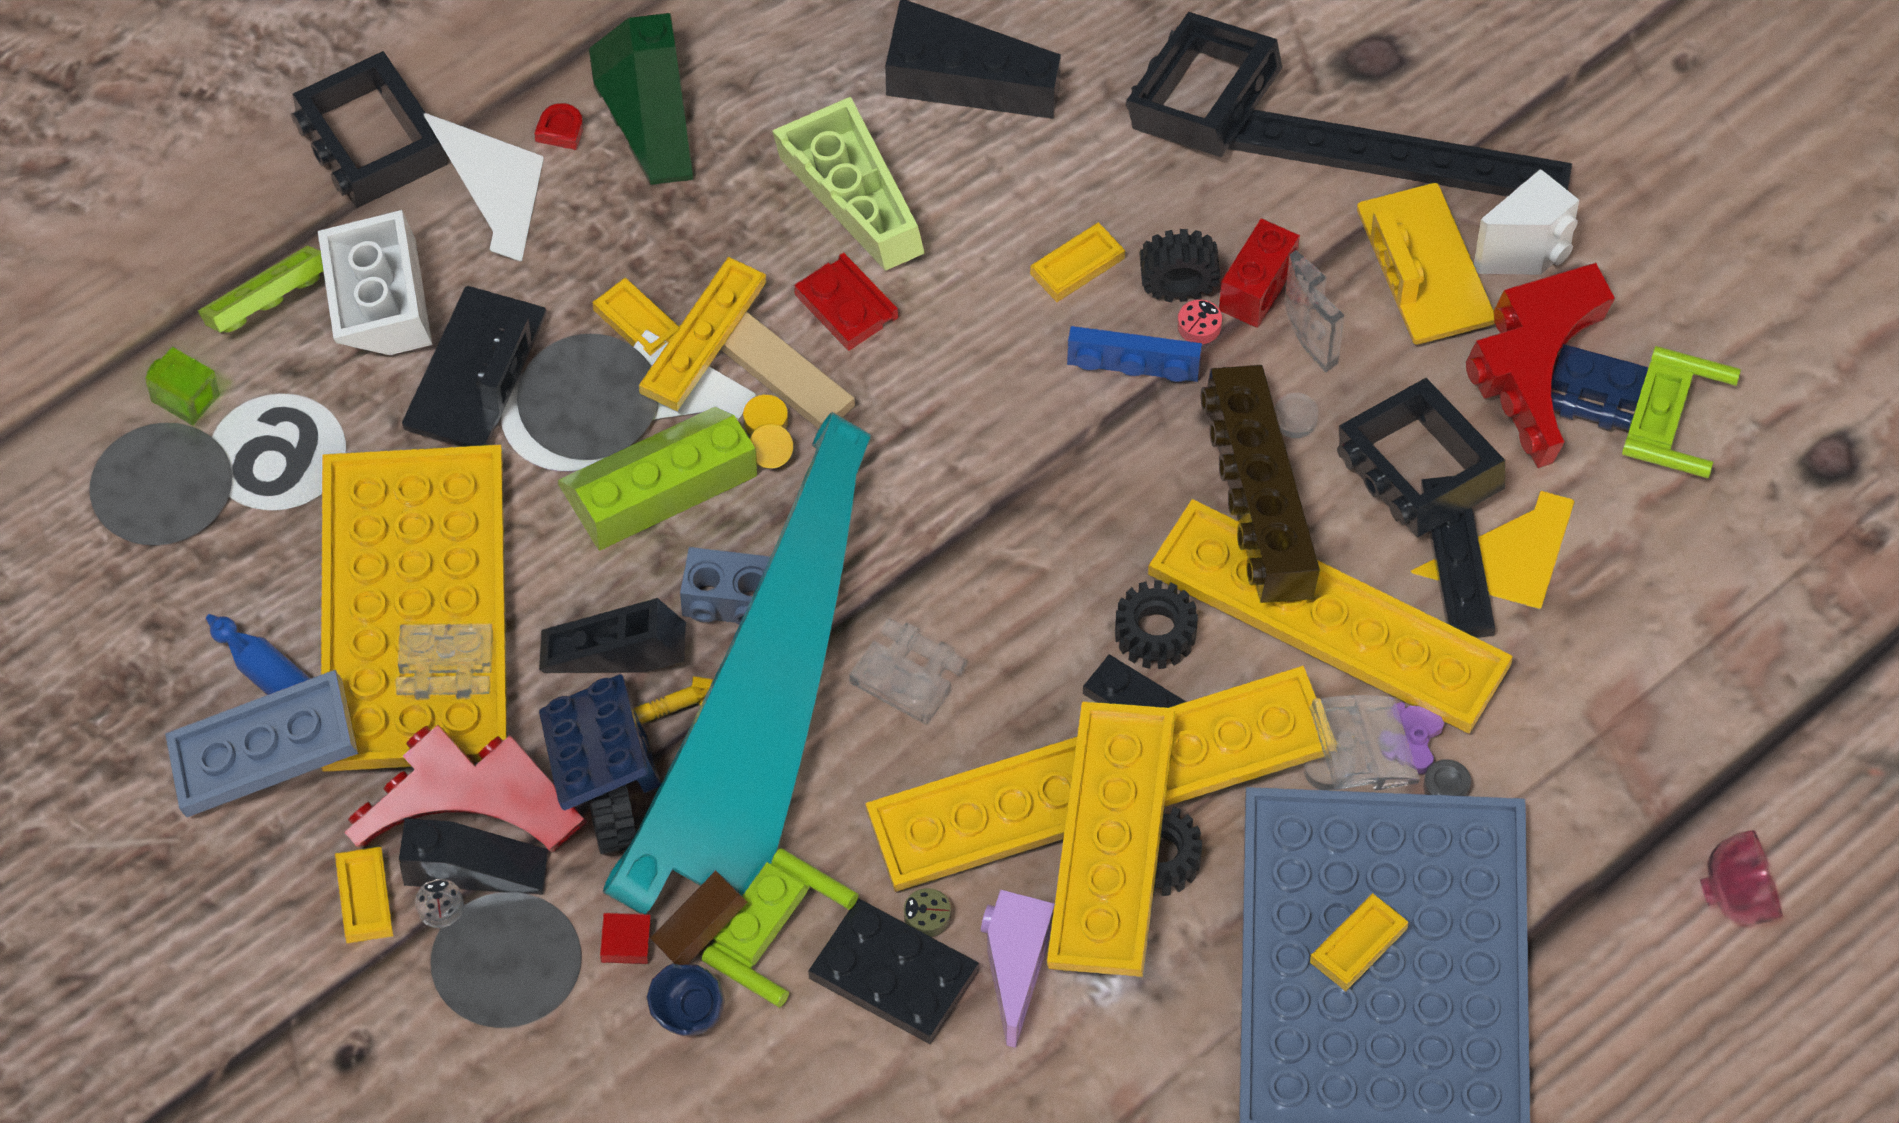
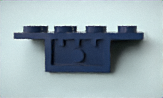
(596, 743)

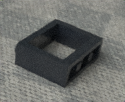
(1196, 33)
(388, 172)
(1422, 513)

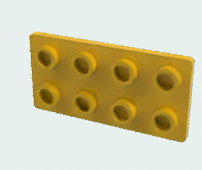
(1426, 263)

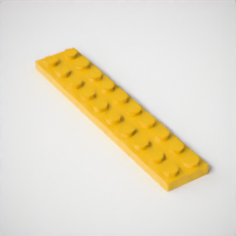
(1026, 797)

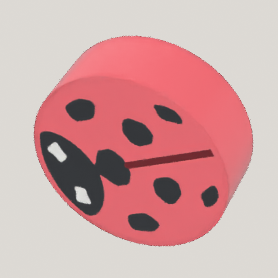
(1199, 321)

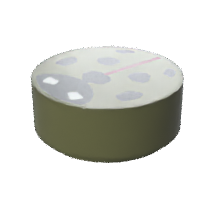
(928, 911)

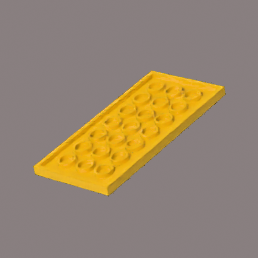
(411, 545)

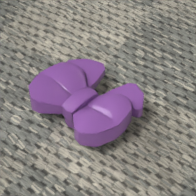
(1419, 728)

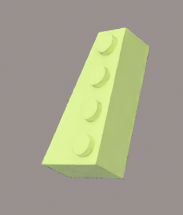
(849, 177)

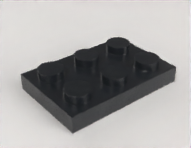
(893, 971)

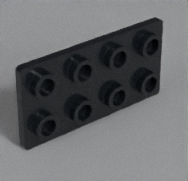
(474, 368)

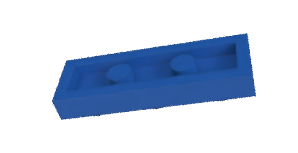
(1134, 354)

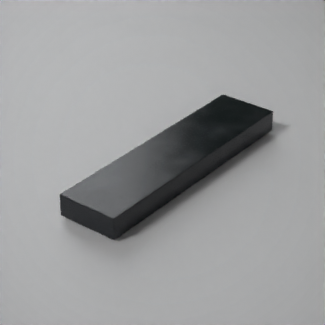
(1461, 572)

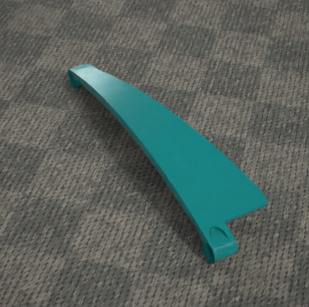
(744, 749)

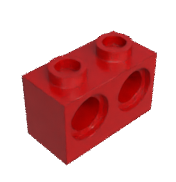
(1258, 273)

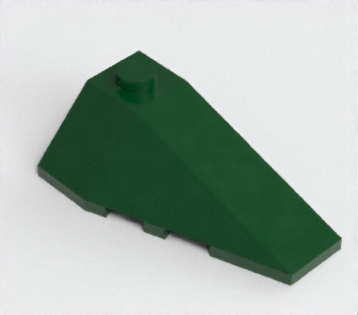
(641, 86)

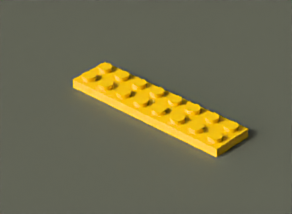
(1342, 625)

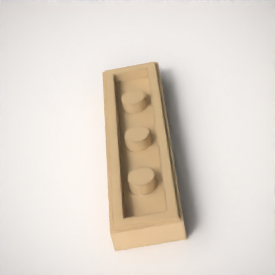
(786, 372)

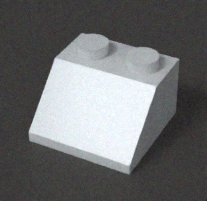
(1528, 229)

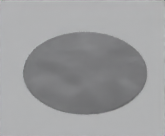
(585, 397)
(160, 484)
(506, 960)

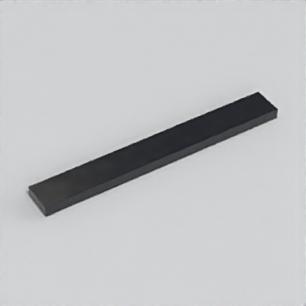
(1392, 154)

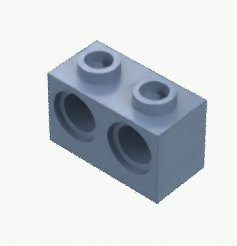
(730, 575)

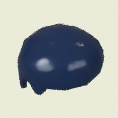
(685, 999)

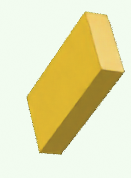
(1077, 262)
(632, 313)
(363, 895)
(1359, 942)

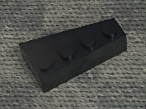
(968, 65)

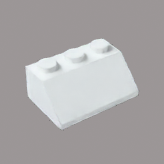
(375, 285)

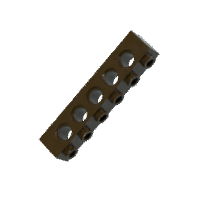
(1260, 484)

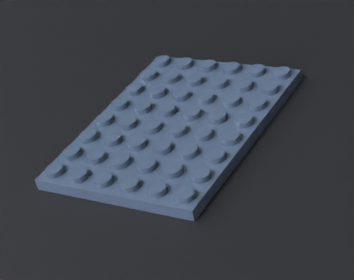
(1440, 1014)

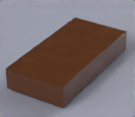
(698, 919)

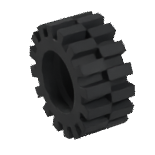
(1179, 265)
(1159, 602)
(613, 820)
(1189, 853)

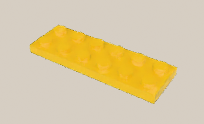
(1111, 839)

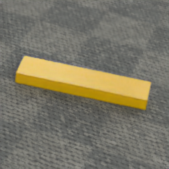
(702, 334)

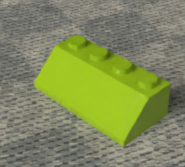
(660, 476)

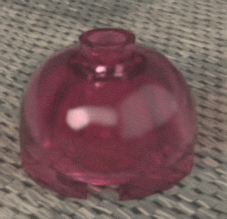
(1741, 881)

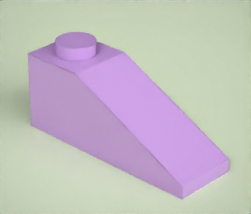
(1016, 945)

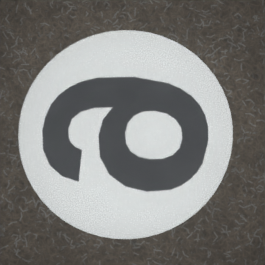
(278, 449)

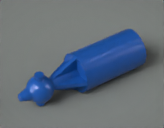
(256, 657)

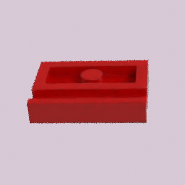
(846, 301)

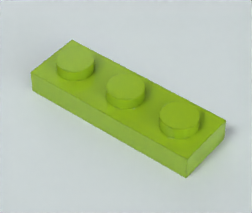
(263, 290)

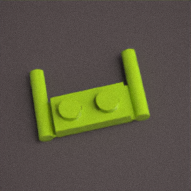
(1662, 406)
(770, 904)

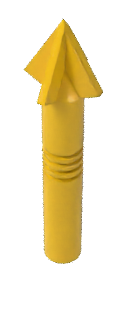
(675, 701)

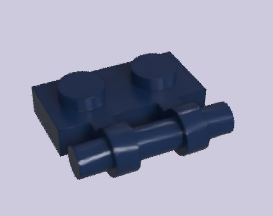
(1598, 379)

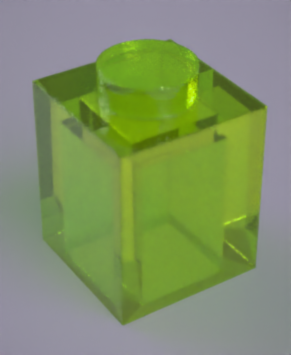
(182, 385)

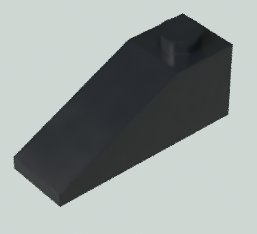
(616, 641)
(469, 858)

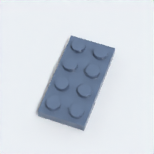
(261, 743)

